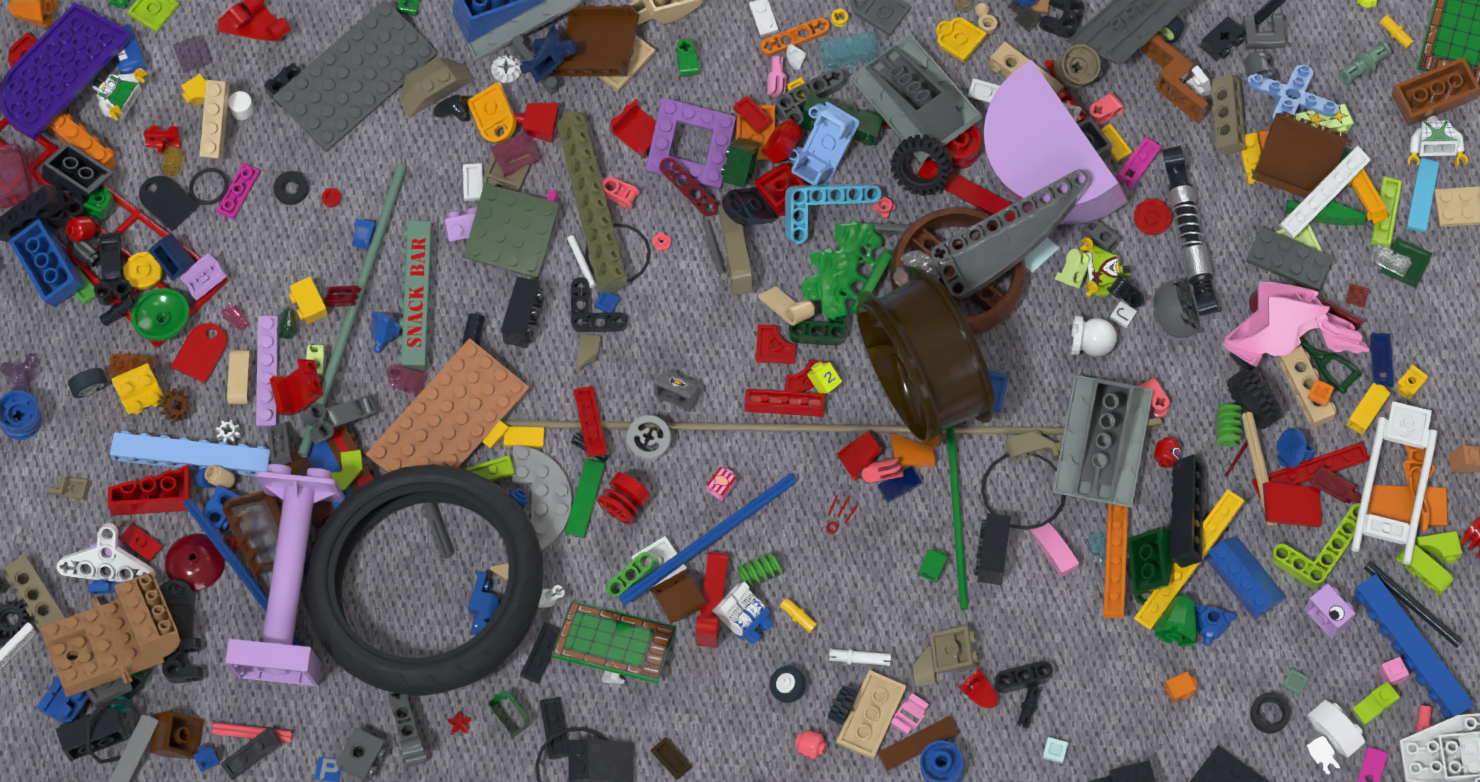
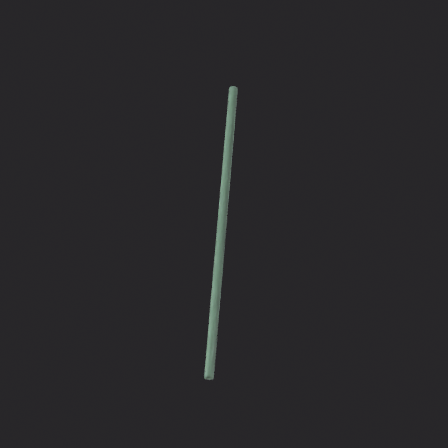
(352, 310)

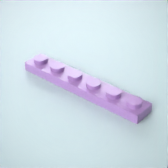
(266, 368)

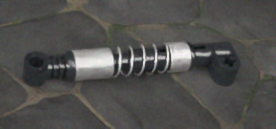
(1195, 255)

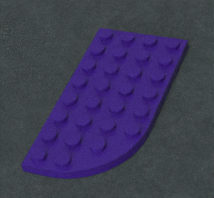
(58, 68)

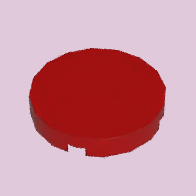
(1152, 216)

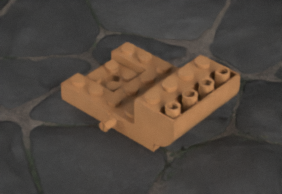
(112, 637)

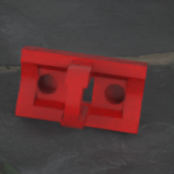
(155, 138)

